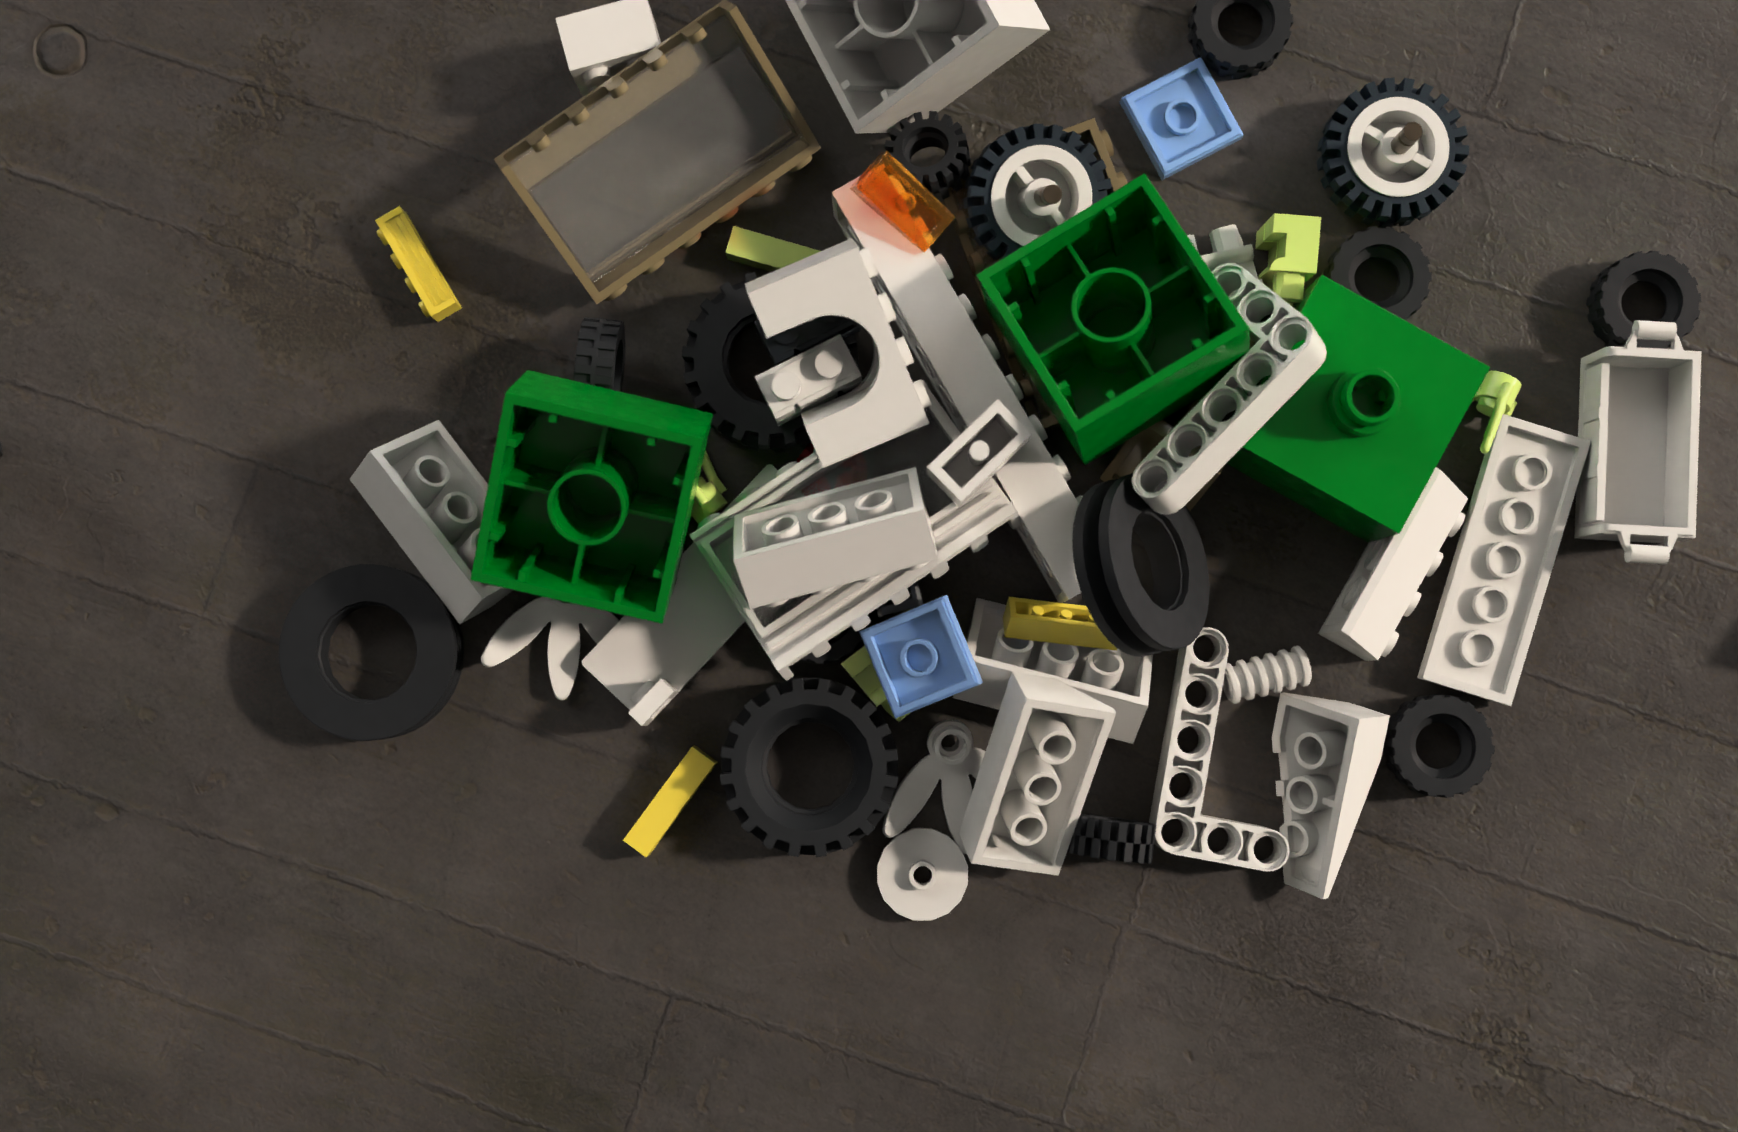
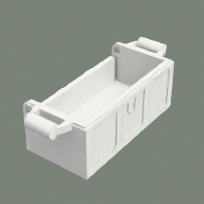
(1644, 444)

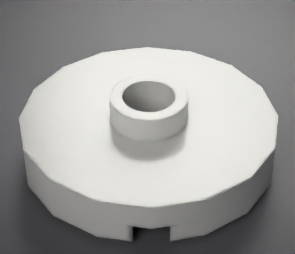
(916, 849)

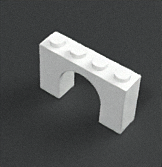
(841, 285)

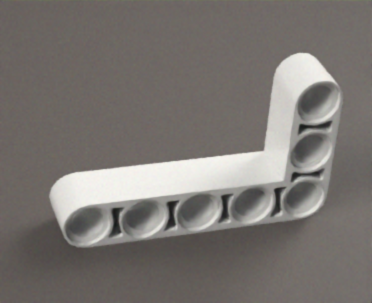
(1233, 392)
(1195, 765)

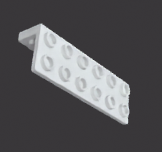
(653, 661)

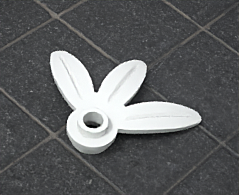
(563, 639)
(943, 763)

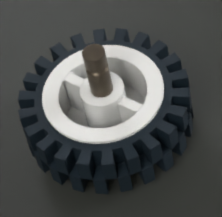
(1392, 152)
(1030, 185)

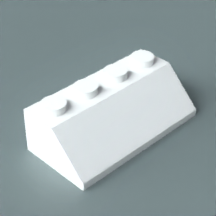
(434, 511)
(833, 539)
(1391, 571)
(1101, 673)
(1035, 775)

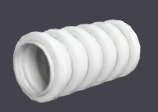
(1267, 674)

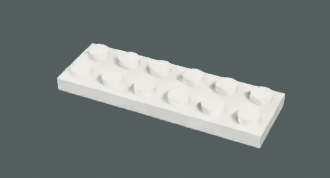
(1504, 560)

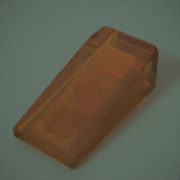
(902, 201)

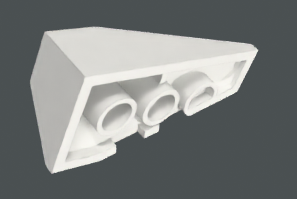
(1325, 773)

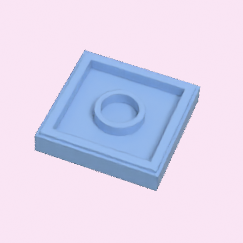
(1181, 118)
(921, 656)

